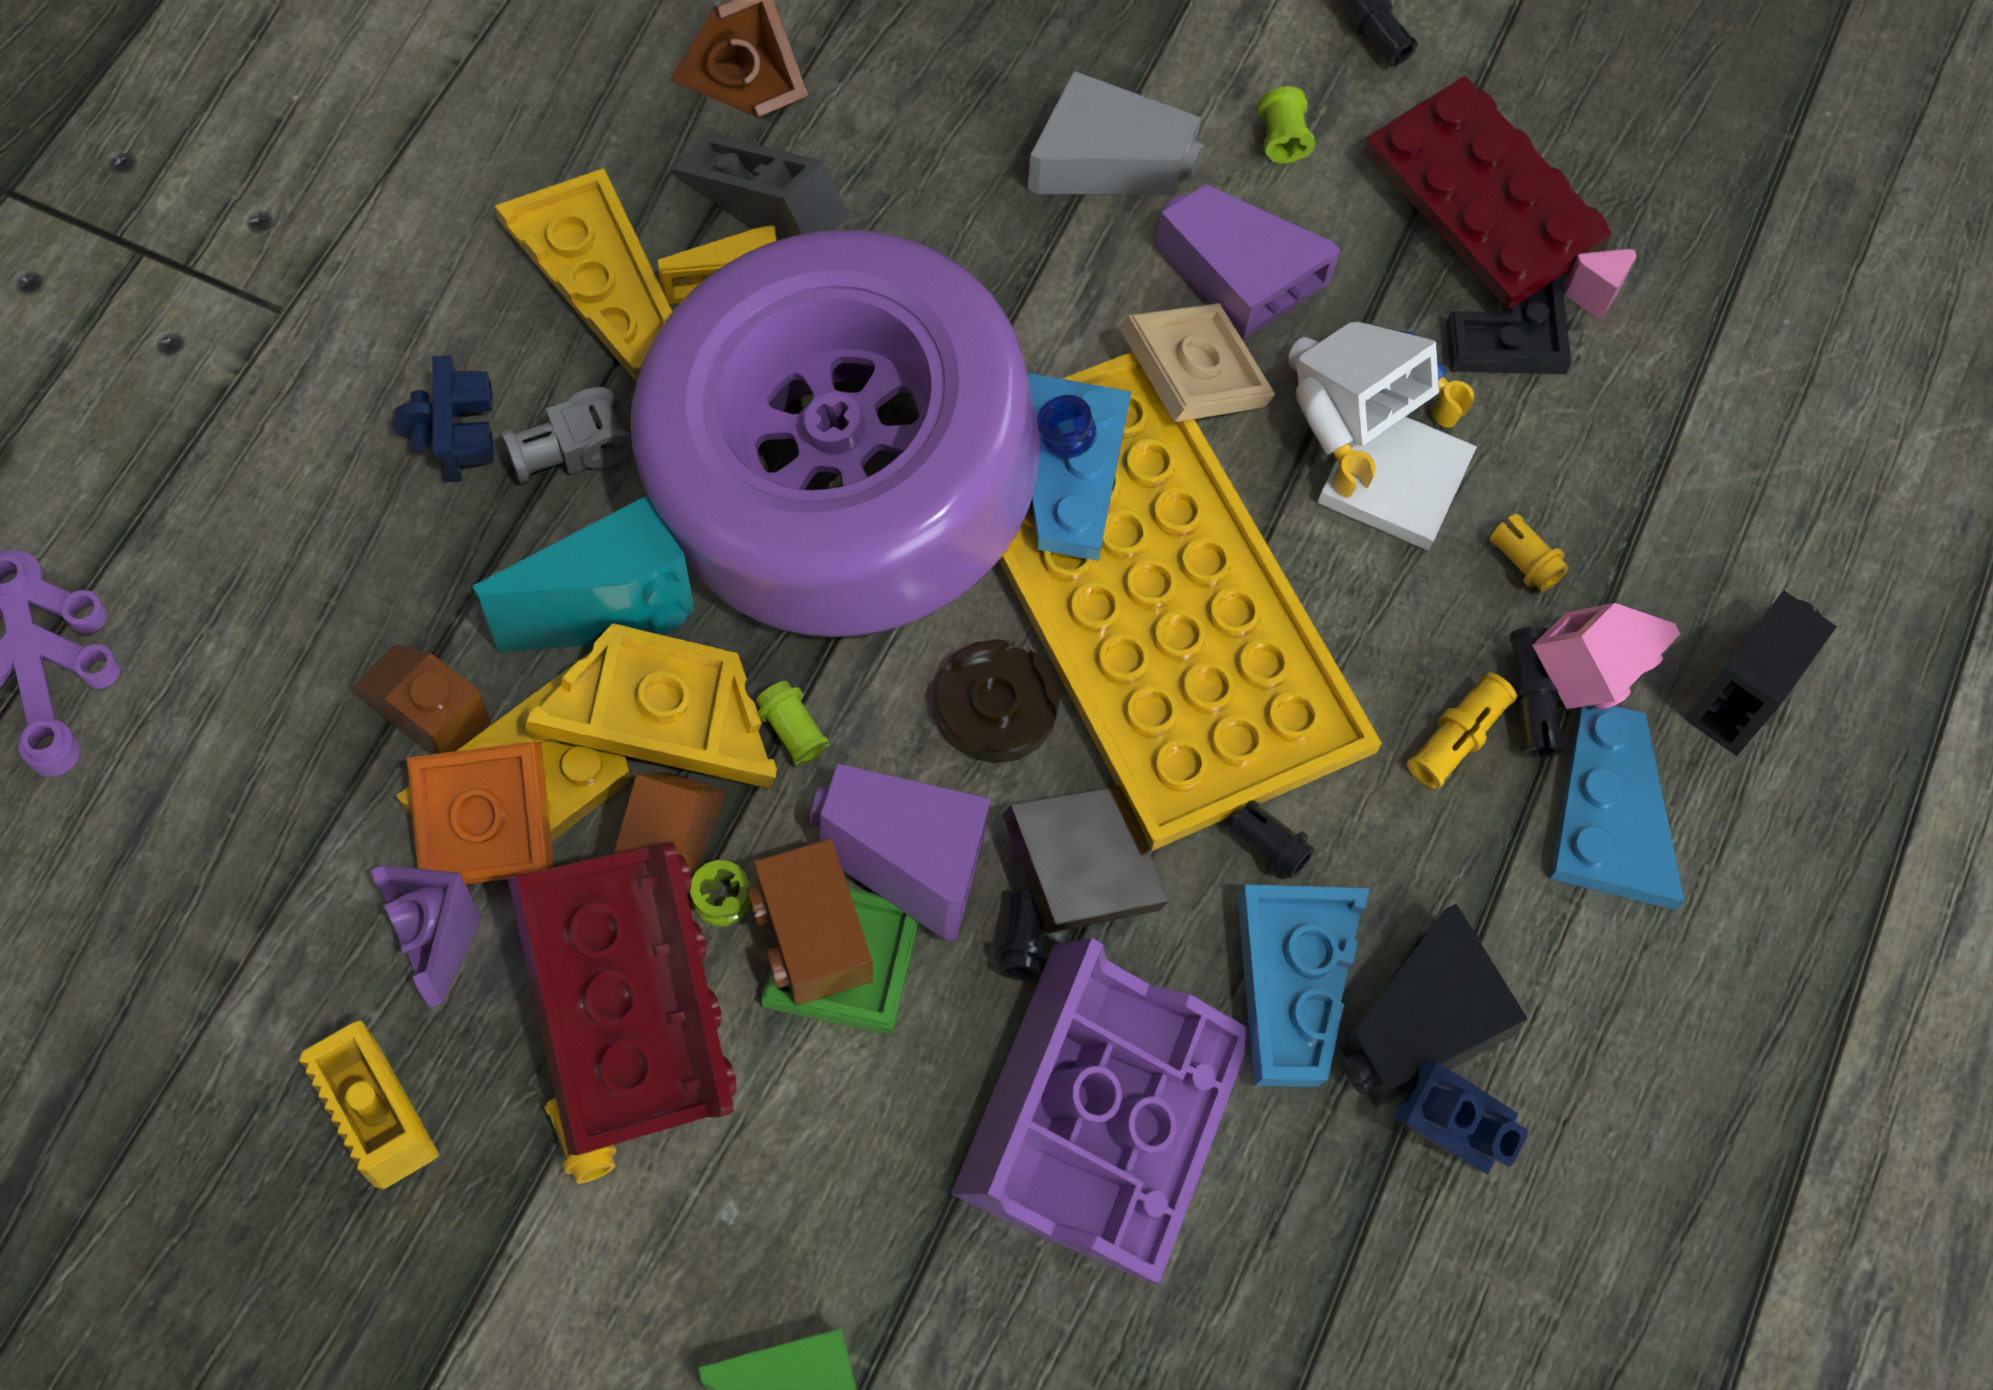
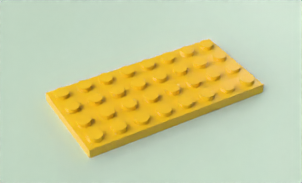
(1186, 635)

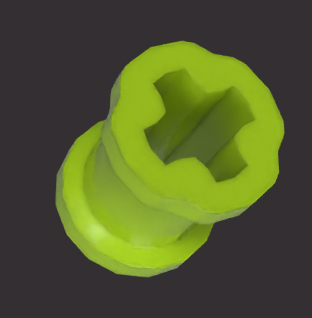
(1285, 124)

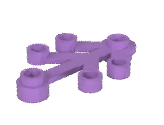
(27, 645)

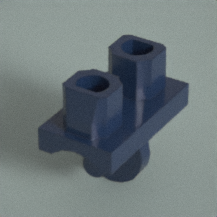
(453, 441)
(1461, 1118)

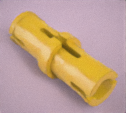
(1461, 730)

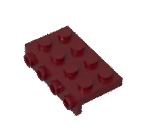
(1487, 191)
(622, 996)

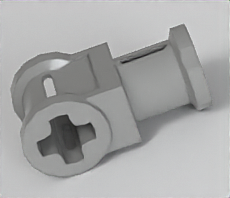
(571, 437)

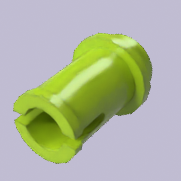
(792, 722)

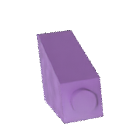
(1243, 256)
(905, 841)

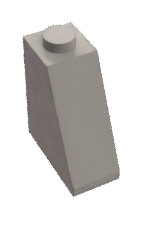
(1113, 143)

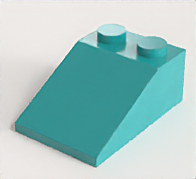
(605, 574)

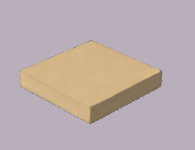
(1196, 362)

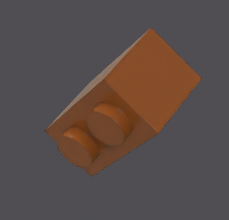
(812, 922)

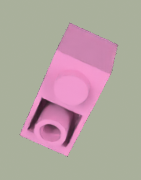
(1602, 652)

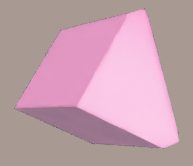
(1598, 279)

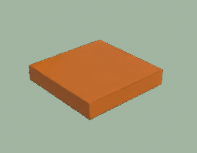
(481, 812)

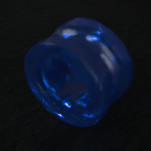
(1060, 410)

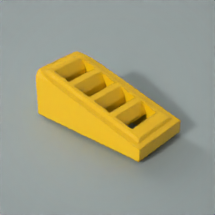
(706, 260)

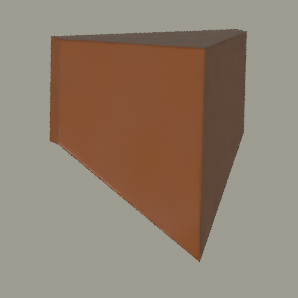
(743, 59)

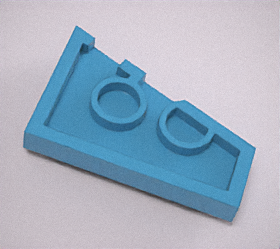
(1076, 492)
(1614, 812)
(1295, 976)

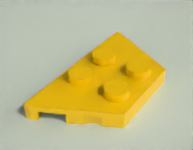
(659, 705)
(575, 775)

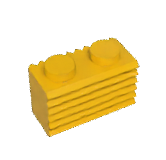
(368, 1105)

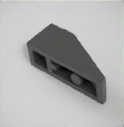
(763, 186)

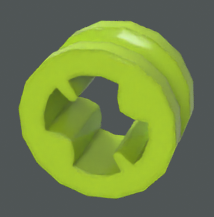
(709, 878)

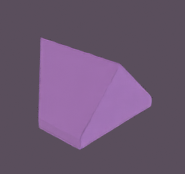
(432, 921)

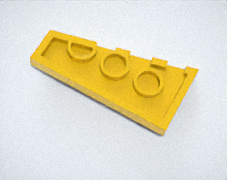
(593, 259)

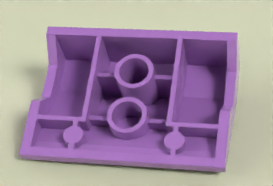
(1104, 1112)

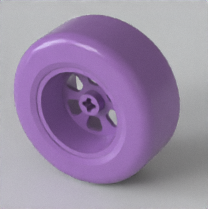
(794, 325)

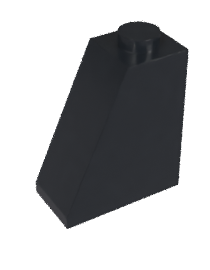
(1761, 673)
(1438, 1006)

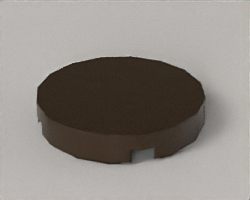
(996, 701)

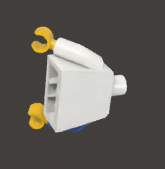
(1363, 385)

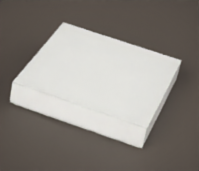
(1411, 484)

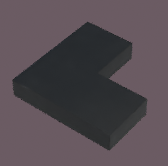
(1517, 340)

